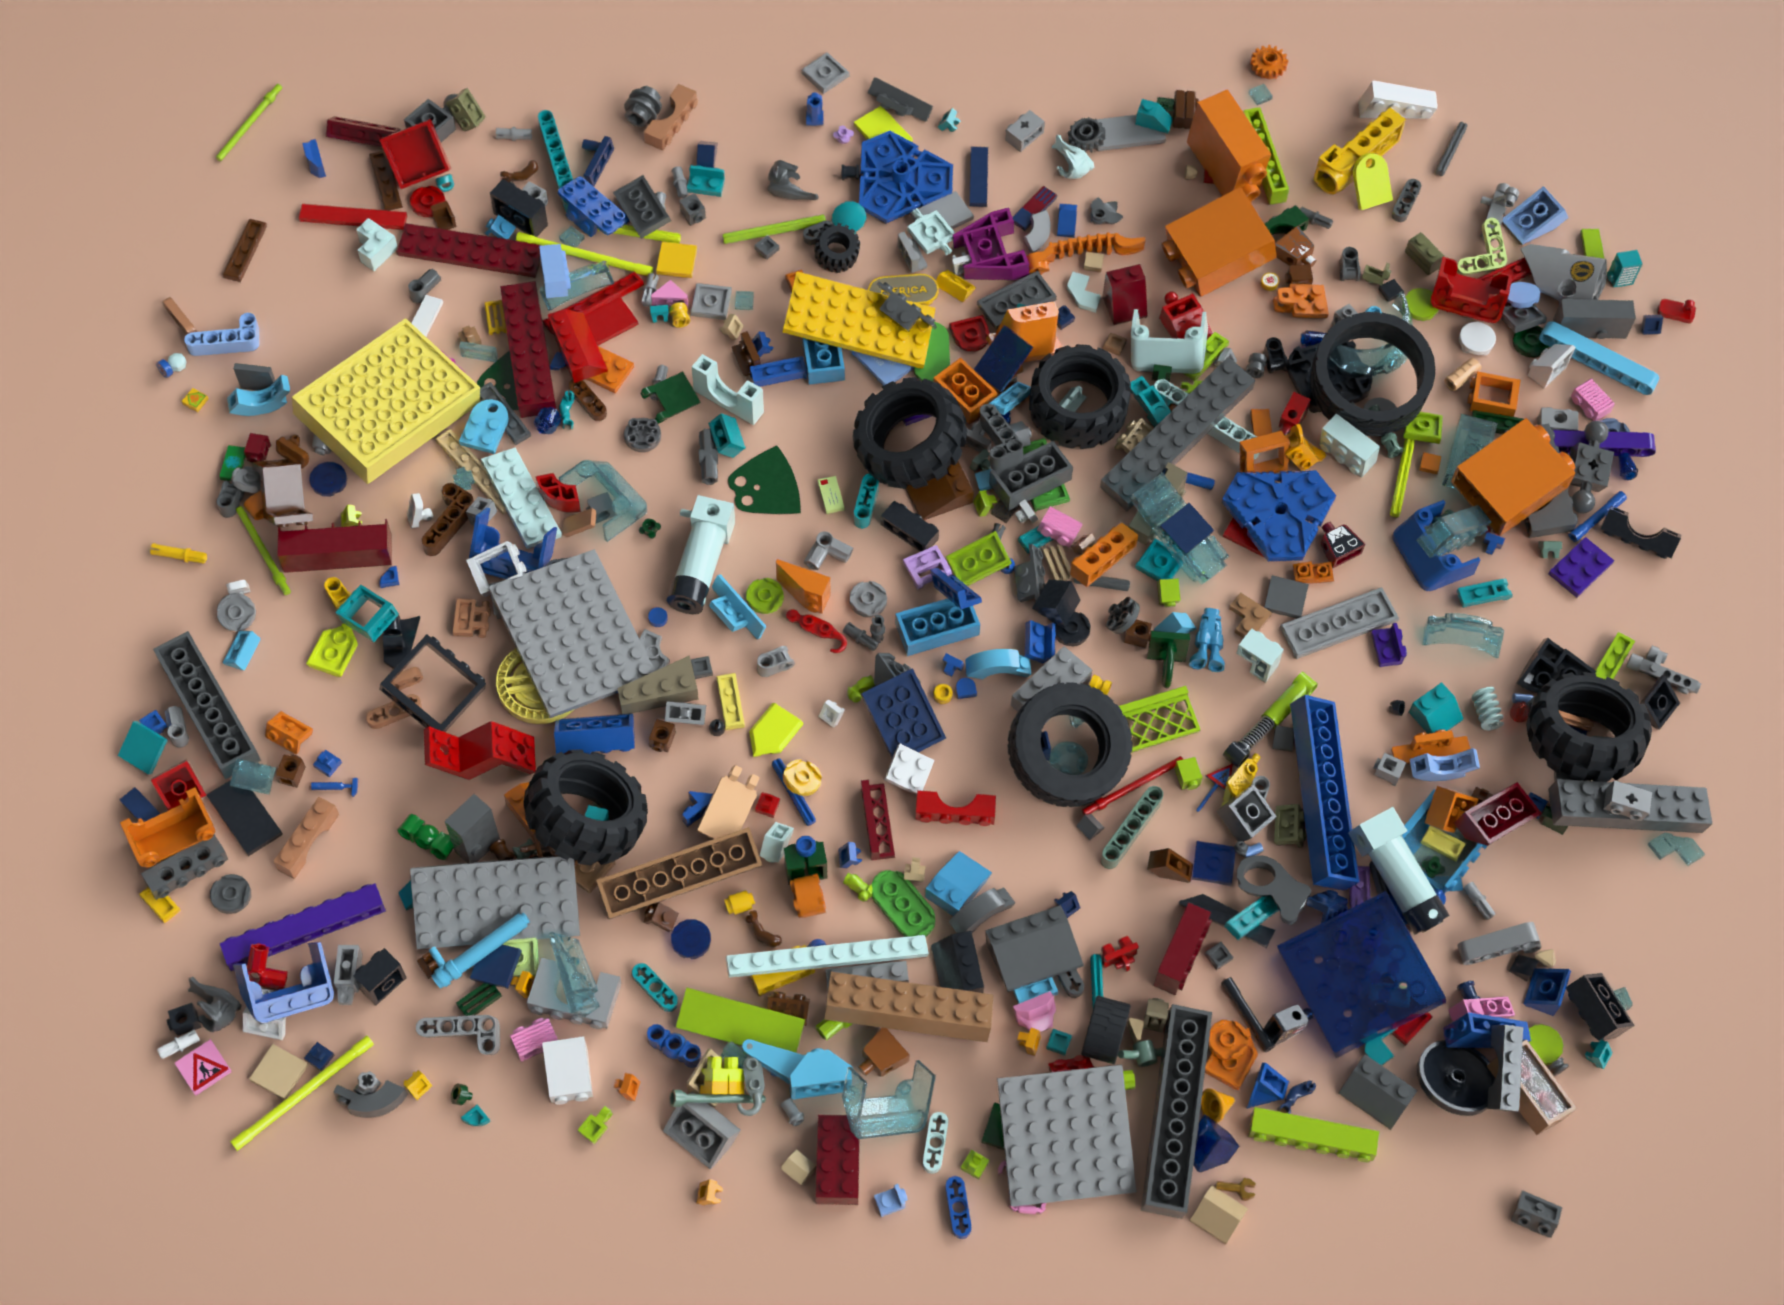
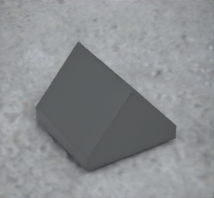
(1090, 826)

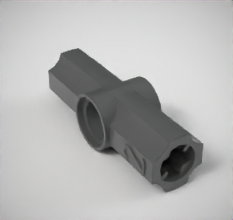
(708, 457)

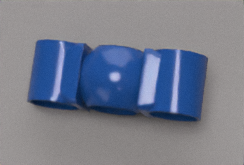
(667, 1039)

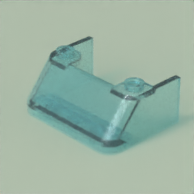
(628, 503)
(888, 1115)

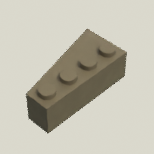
(1139, 525)
(652, 691)

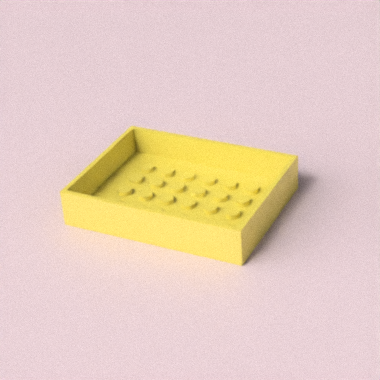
(386, 400)

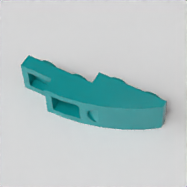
(1149, 400)

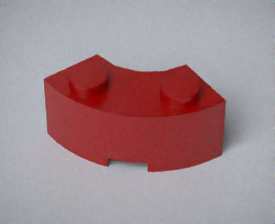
(557, 494)

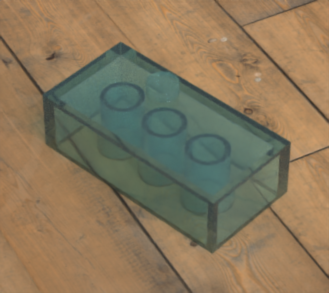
(1469, 438)

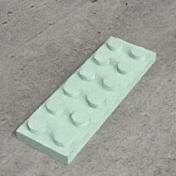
(520, 496)

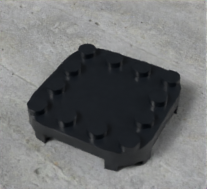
(1350, 386)

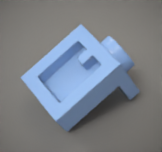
(891, 1200)

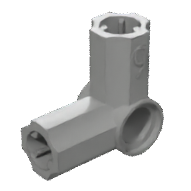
(819, 551)

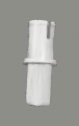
(178, 1044)

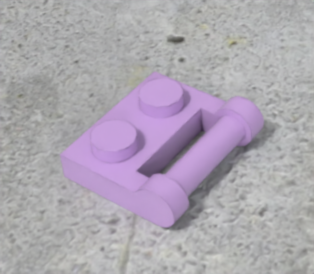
(923, 562)

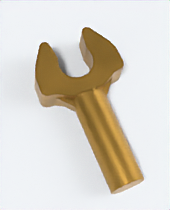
(1239, 1188)

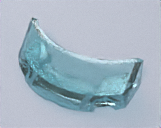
(581, 282)
(1464, 630)

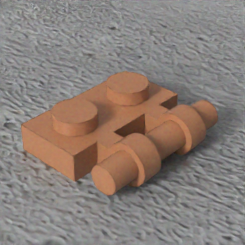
(465, 618)

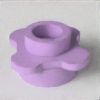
(843, 135)

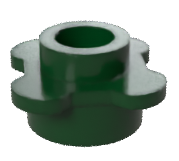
(650, 523)
(1428, 866)

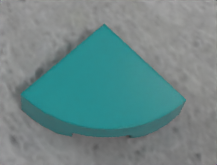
(475, 1117)

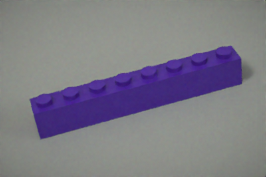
(306, 925)

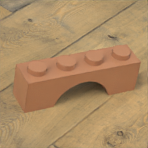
(660, 132)
(294, 852)

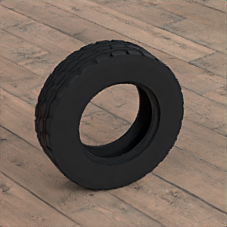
(1103, 718)

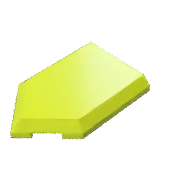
(333, 650)
(773, 731)

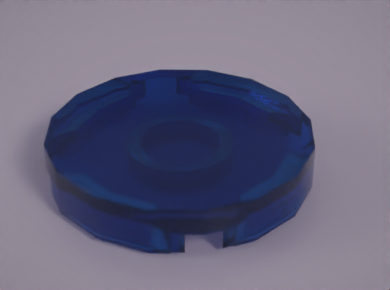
(328, 479)
(691, 939)

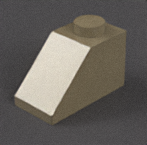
(1155, 1014)

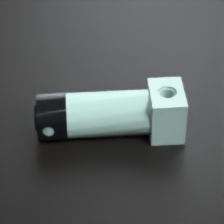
(710, 528)
(1399, 869)

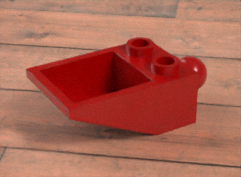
(1181, 315)

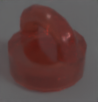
(1519, 712)

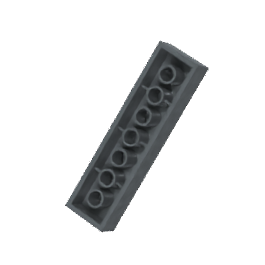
(206, 703)
(1670, 810)

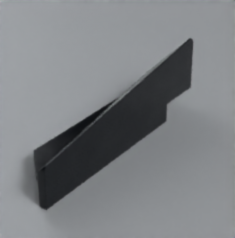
(1221, 914)

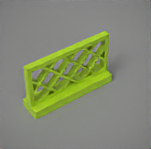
(1155, 702)

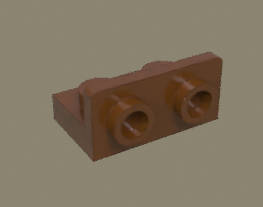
(746, 354)
(795, 1006)

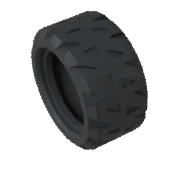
(1085, 365)

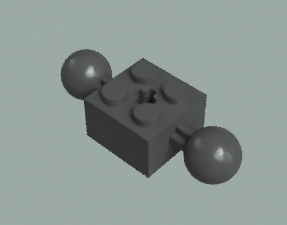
(441, 117)
(1591, 466)

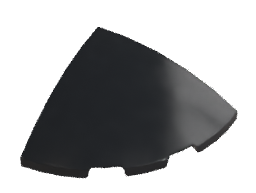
(1549, 663)

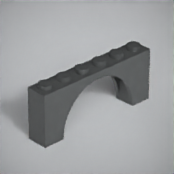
(1557, 515)

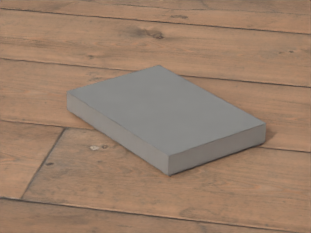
(950, 208)

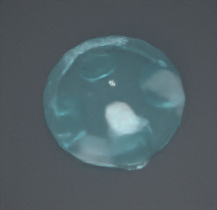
(1069, 758)

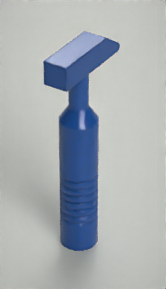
(336, 786)

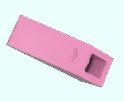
(1494, 1007)

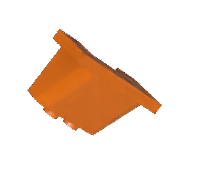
(1035, 325)

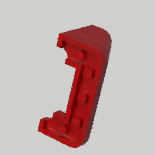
(1470, 295)

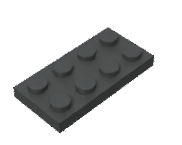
(642, 206)
(1026, 291)

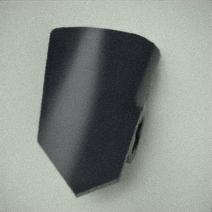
(399, 639)

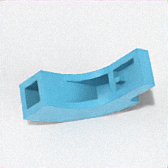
(259, 402)

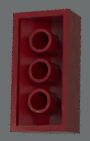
(1497, 815)

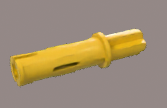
(179, 553)

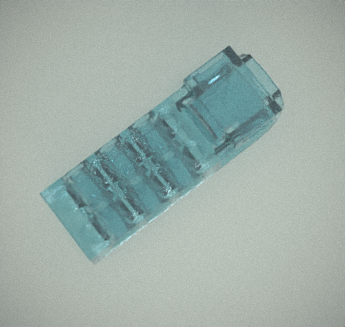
(1159, 502)

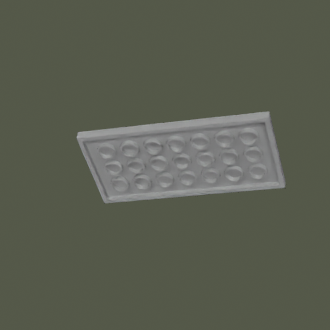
(473, 899)

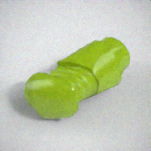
(861, 686)
(856, 884)

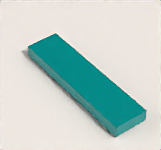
(1251, 917)

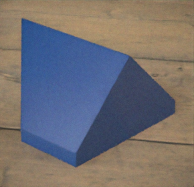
(1268, 1086)

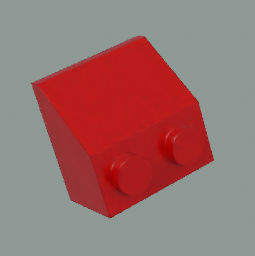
(175, 782)

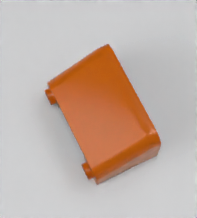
(169, 831)

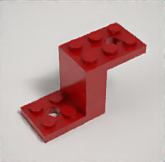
(479, 750)

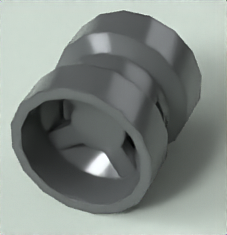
(1256, 365)

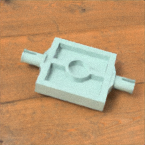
(931, 232)

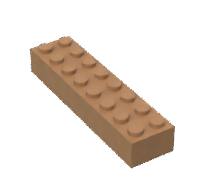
(678, 873)
(909, 1007)

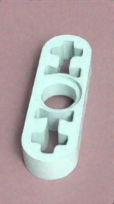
(943, 1129)

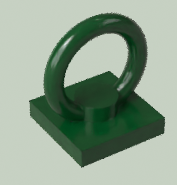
(1169, 648)

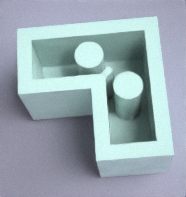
(377, 244)
(1261, 653)

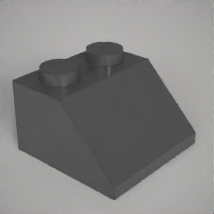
(1246, 814)

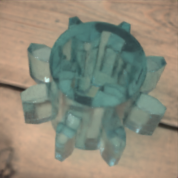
(464, 478)

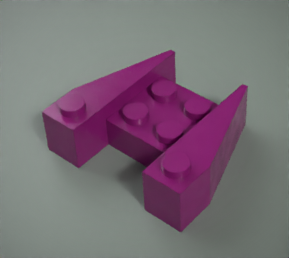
(987, 250)

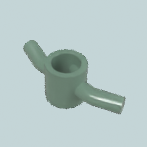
(1143, 1053)

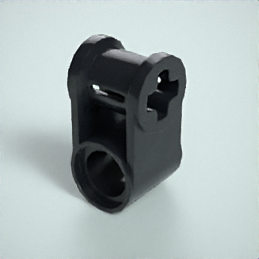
(1275, 358)

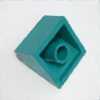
(1436, 710)

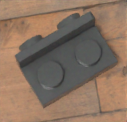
(1537, 1214)

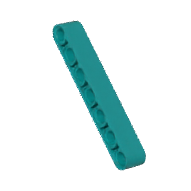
(555, 150)

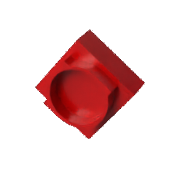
(415, 154)

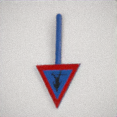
(1219, 778)

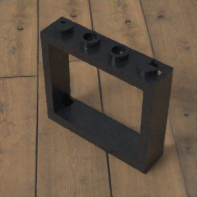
(412, 708)

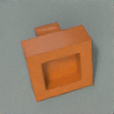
(628, 1086)

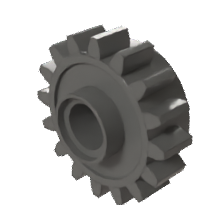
(1087, 134)

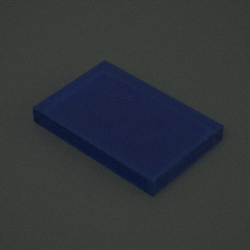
(1003, 358)

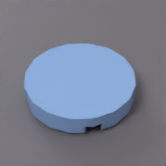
(1523, 295)

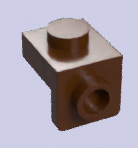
(661, 916)

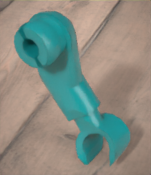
(564, 408)

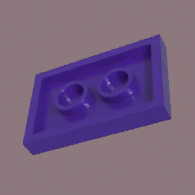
(1581, 567)

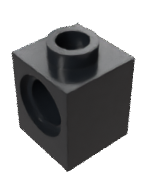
(191, 1023)

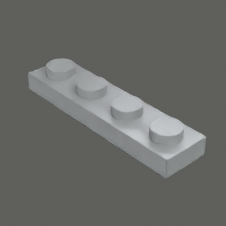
(891, 971)

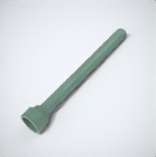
(679, 1098)

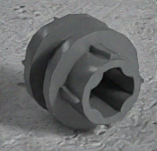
(642, 106)

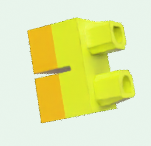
(720, 1080)

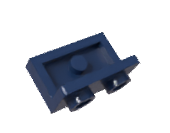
(1329, 903)

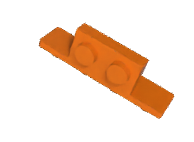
(1436, 744)

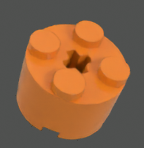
(808, 896)

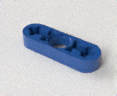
(966, 1221)

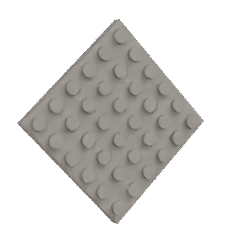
(1066, 1135)

